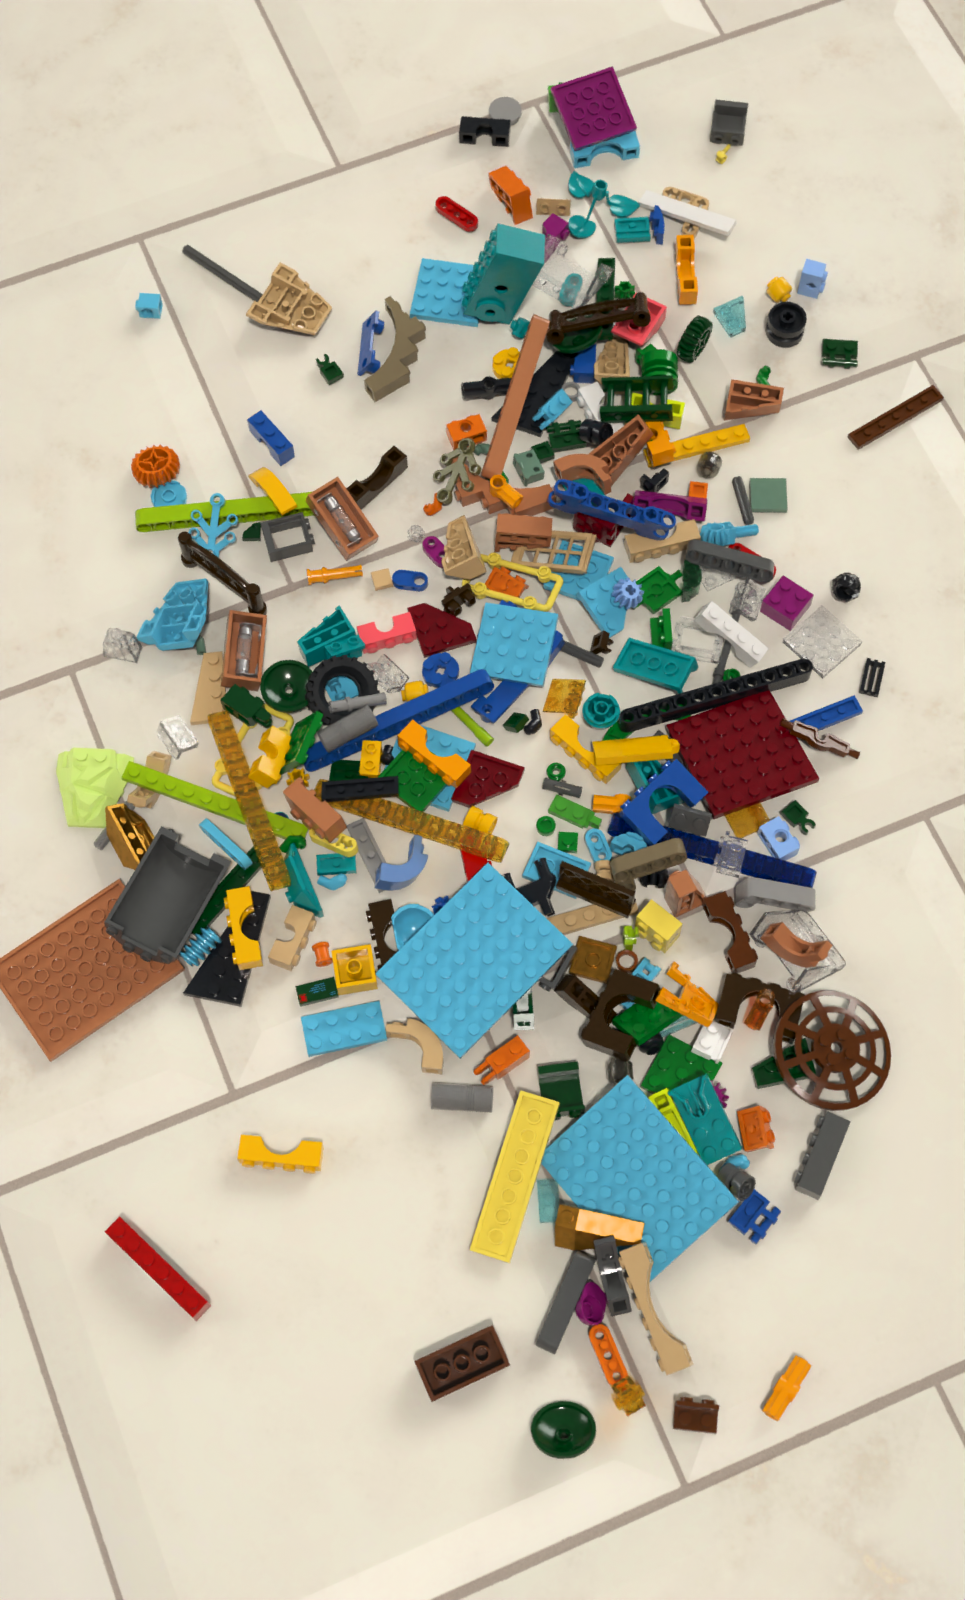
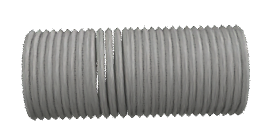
(348, 728)
(457, 1098)

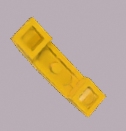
(273, 489)

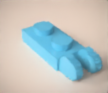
(553, 408)

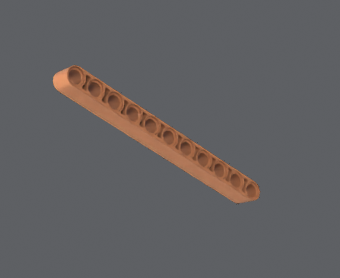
(515, 397)

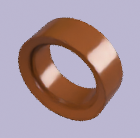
(629, 953)

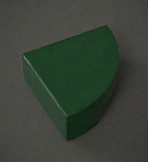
(252, 533)

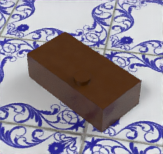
(462, 1363)

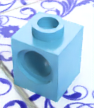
(149, 305)

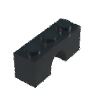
(474, 127)

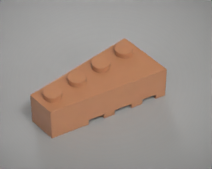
(623, 446)

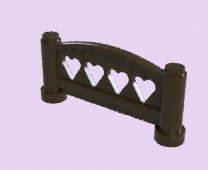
(637, 311)
(222, 572)

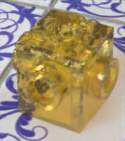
(629, 1400)

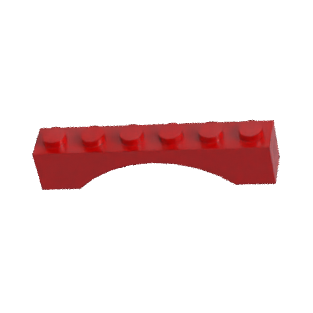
(158, 1268)

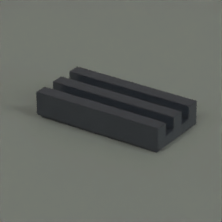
(875, 664)

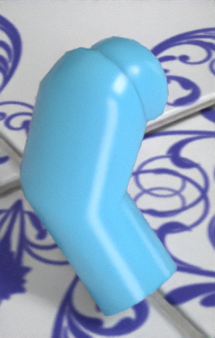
(738, 1160)

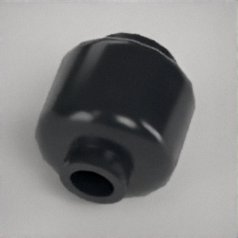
(652, 1045)

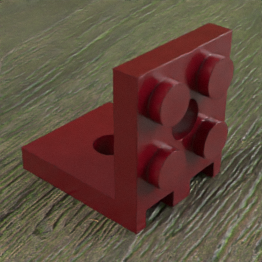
(604, 530)

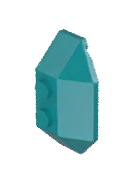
(301, 889)

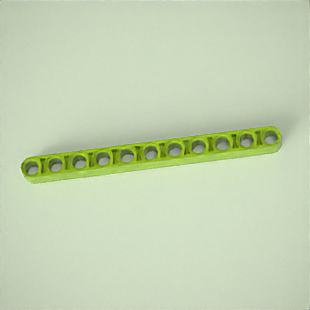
(245, 509)

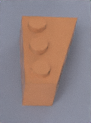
(752, 400)
(522, 530)
(313, 812)
(683, 893)

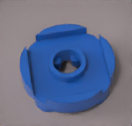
(436, 661)

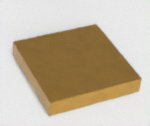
(593, 959)

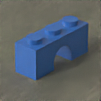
(264, 430)

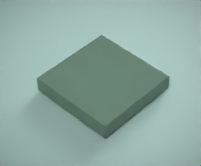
(768, 495)

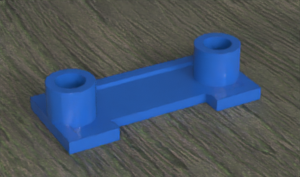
(367, 355)
(498, 700)

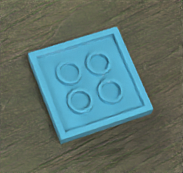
(598, 567)

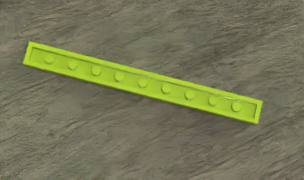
(203, 798)

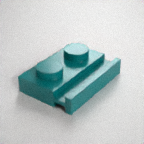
(632, 229)

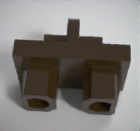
(456, 597)

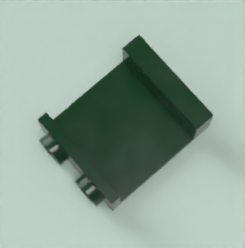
(562, 1085)

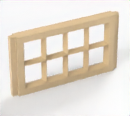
(585, 557)

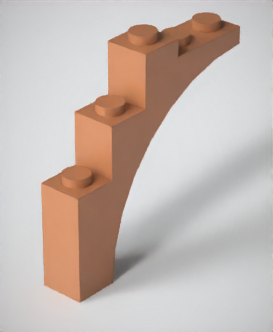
(533, 503)

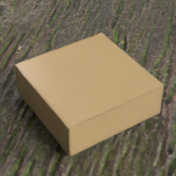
(381, 579)

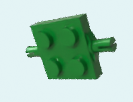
(659, 589)

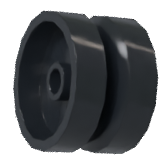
(786, 324)

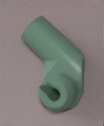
(200, 645)

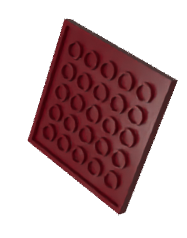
(742, 754)

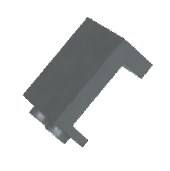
(729, 122)

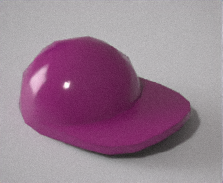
(591, 1305)

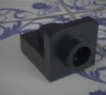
(657, 482)

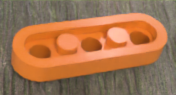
(605, 1345)

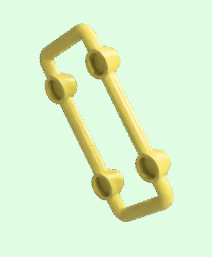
(543, 573)
(219, 767)

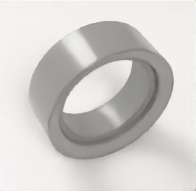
(571, 384)

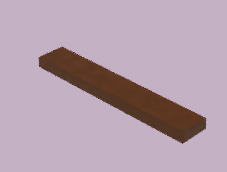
(895, 417)

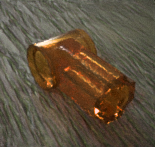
(760, 1010)

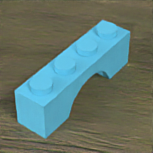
(624, 146)

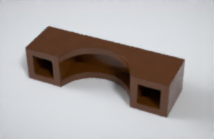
(720, 910)

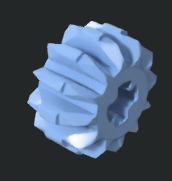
(627, 593)

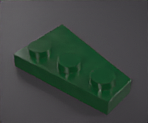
(767, 1074)

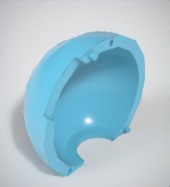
(408, 922)

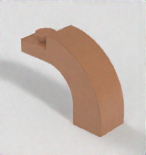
(584, 466)
(794, 949)

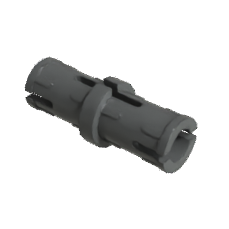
(549, 784)

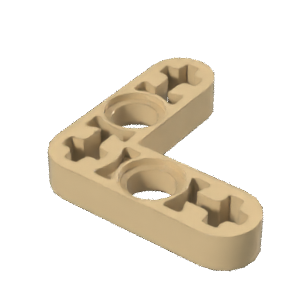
(695, 200)

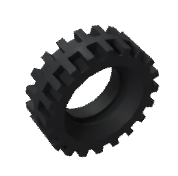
(332, 668)

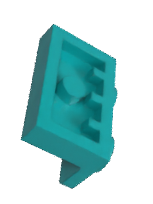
(350, 646)

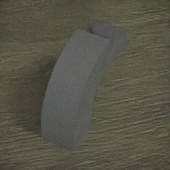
(612, 1276)

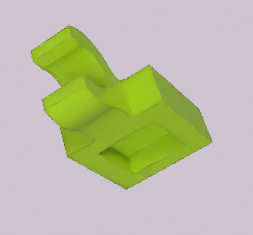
(629, 937)

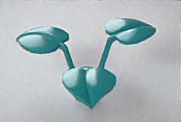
(582, 186)

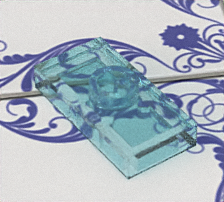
(548, 1200)

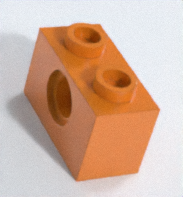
(472, 424)

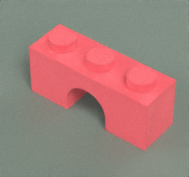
(402, 632)

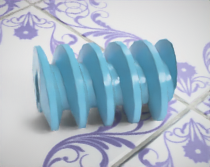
(200, 946)

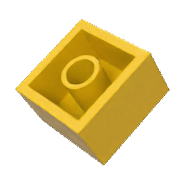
(354, 969)

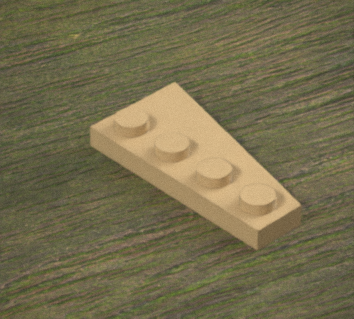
(208, 688)

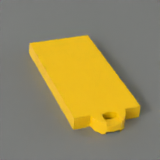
(634, 749)

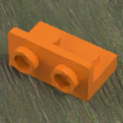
(503, 582)
(756, 1128)

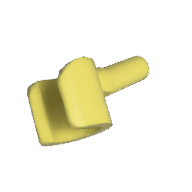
(721, 157)

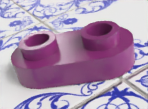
(434, 551)

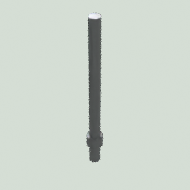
(719, 671)

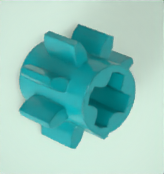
(519, 327)

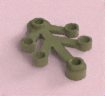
(457, 469)

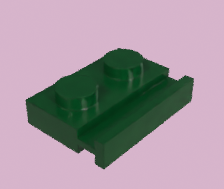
(345, 770)

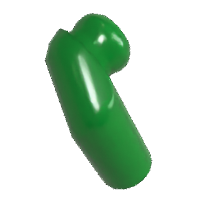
(763, 375)
(300, 842)

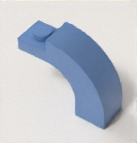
(400, 876)

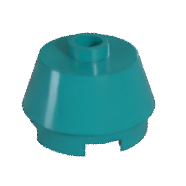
(601, 711)

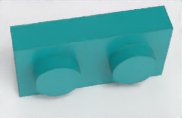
(335, 864)

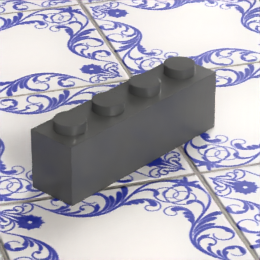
(822, 1155)

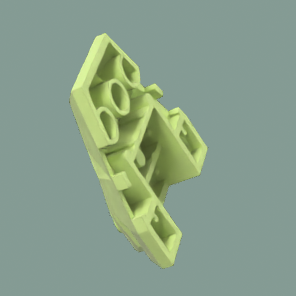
(89, 783)

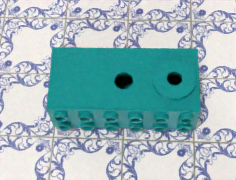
(503, 274)

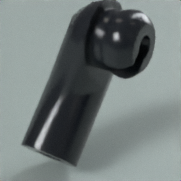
(535, 724)

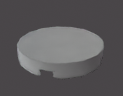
(505, 108)

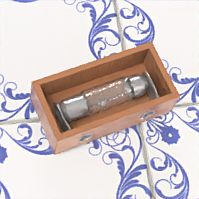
(342, 518)
(243, 650)

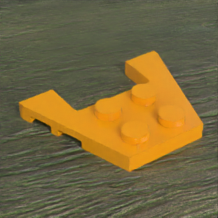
(692, 1001)

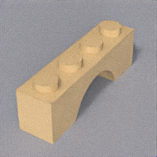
(641, 548)

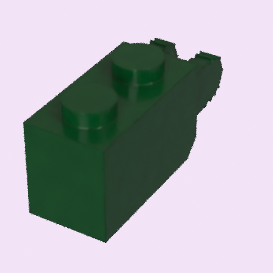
(246, 707)

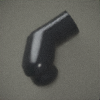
(386, 757)

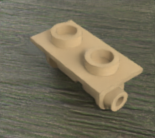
(557, 206)

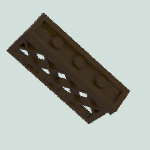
(595, 889)

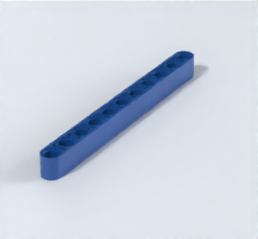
(396, 719)

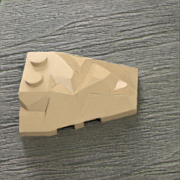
(290, 304)

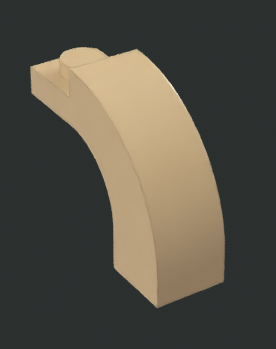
(143, 797)
(425, 1038)

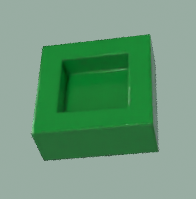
(568, 842)

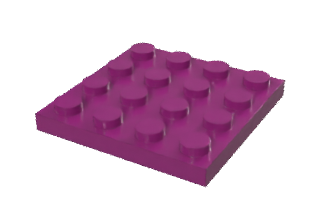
(593, 108)

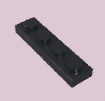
(360, 789)

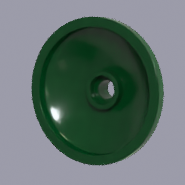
(579, 340)
(282, 677)
(561, 1421)

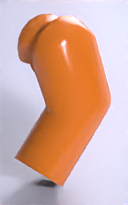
(433, 508)

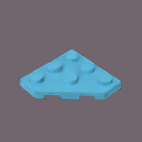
(600, 603)

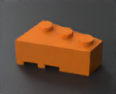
(513, 193)

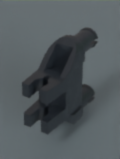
(540, 890)

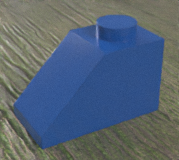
(584, 366)

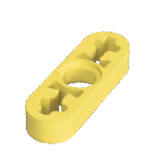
(338, 846)

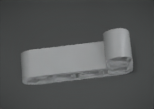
(775, 894)

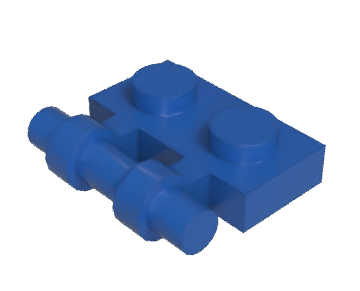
(749, 1212)

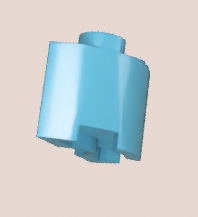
(627, 843)

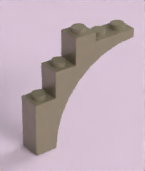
(394, 371)

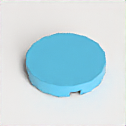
(169, 495)

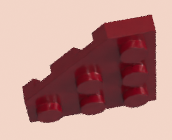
(439, 630)
(487, 779)

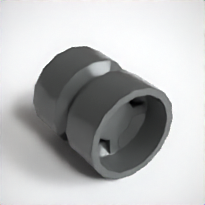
(737, 1181)

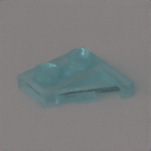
(732, 316)

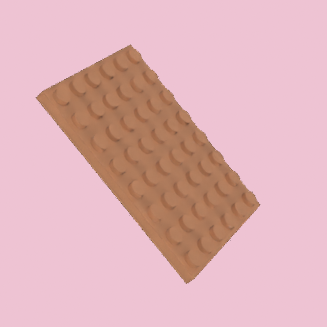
(77, 976)

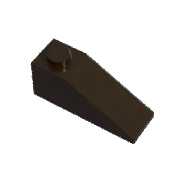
(579, 996)

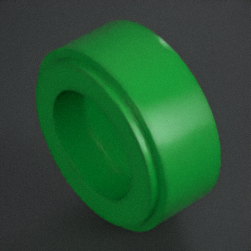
(545, 826)

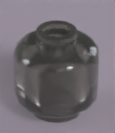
(709, 464)
(618, 1069)

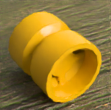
(477, 820)

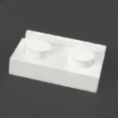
(712, 1041)

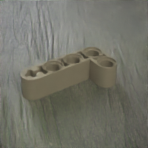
(647, 861)

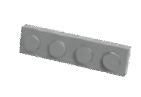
(367, 847)

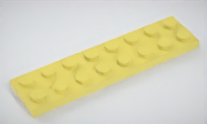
(514, 1176)

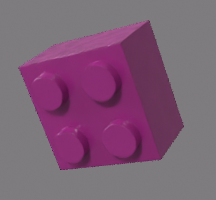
(786, 603)

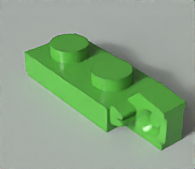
(573, 813)

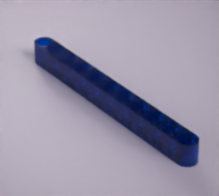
(753, 864)

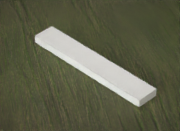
(688, 213)

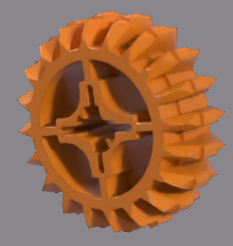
(155, 466)

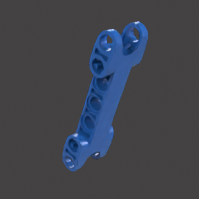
(643, 521)

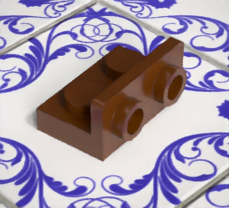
(695, 1416)

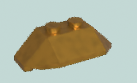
(127, 834)

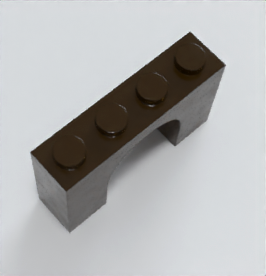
(620, 989)
(738, 989)

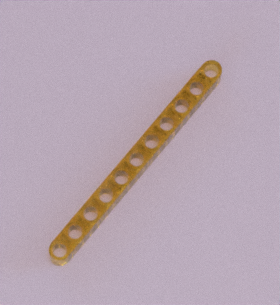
(249, 801)
(424, 825)

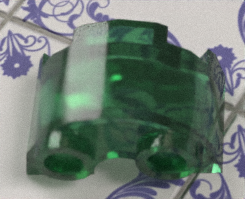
(691, 581)

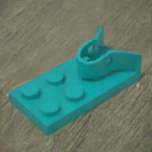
(655, 664)
(705, 1119)

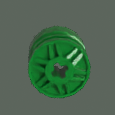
(660, 363)

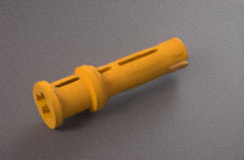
(325, 574)

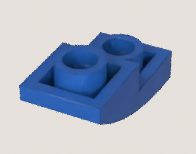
(657, 224)

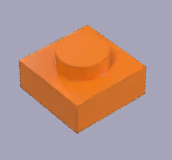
(698, 489)

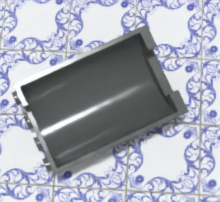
(164, 899)

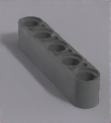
(730, 560)
(565, 1302)

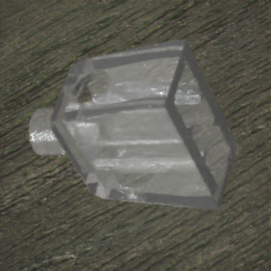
(121, 645)

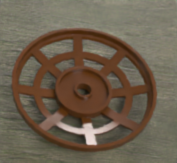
(823, 1054)

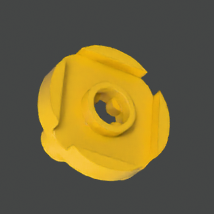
(500, 361)

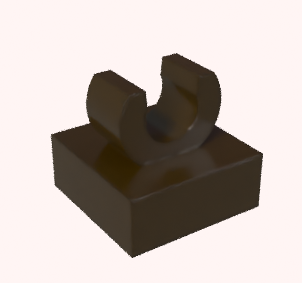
(600, 643)

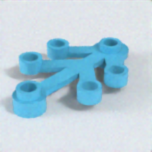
(214, 530)

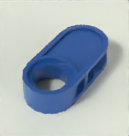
(405, 580)

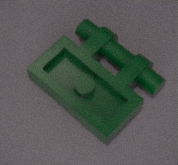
(839, 349)
(566, 439)

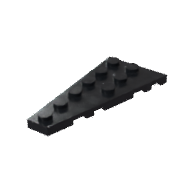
(543, 386)
(218, 976)

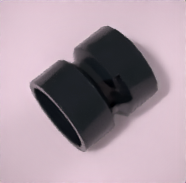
(595, 431)

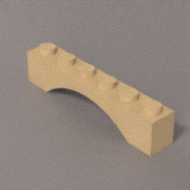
(672, 1352)

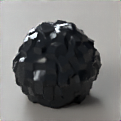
(846, 586)
(658, 878)

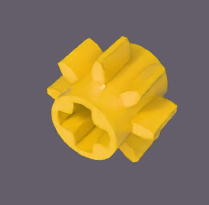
(296, 773)

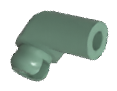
(481, 448)

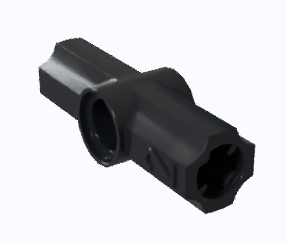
(486, 388)

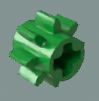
(624, 290)

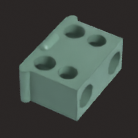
(528, 467)

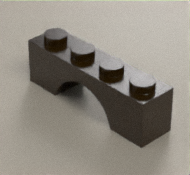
(389, 468)
(380, 916)

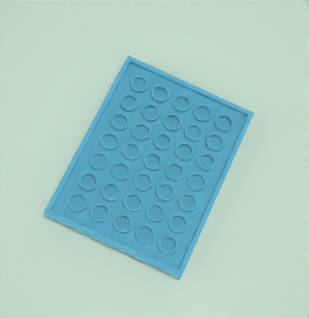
(474, 960)
(639, 1168)

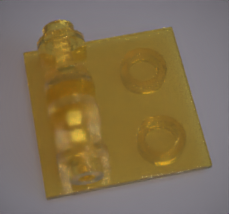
(565, 696)
(747, 820)

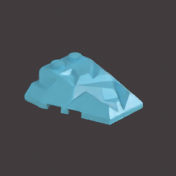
(180, 617)

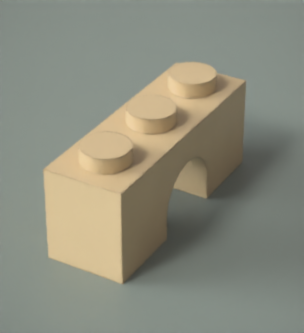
(287, 953)

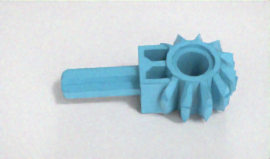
(725, 533)

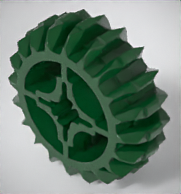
(694, 339)

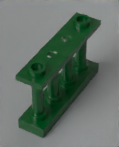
(647, 412)

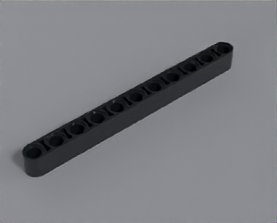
(709, 701)

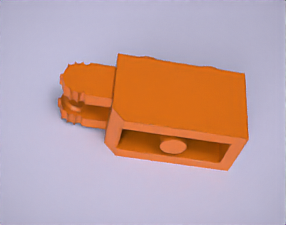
(504, 1060)

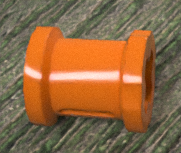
(322, 954)

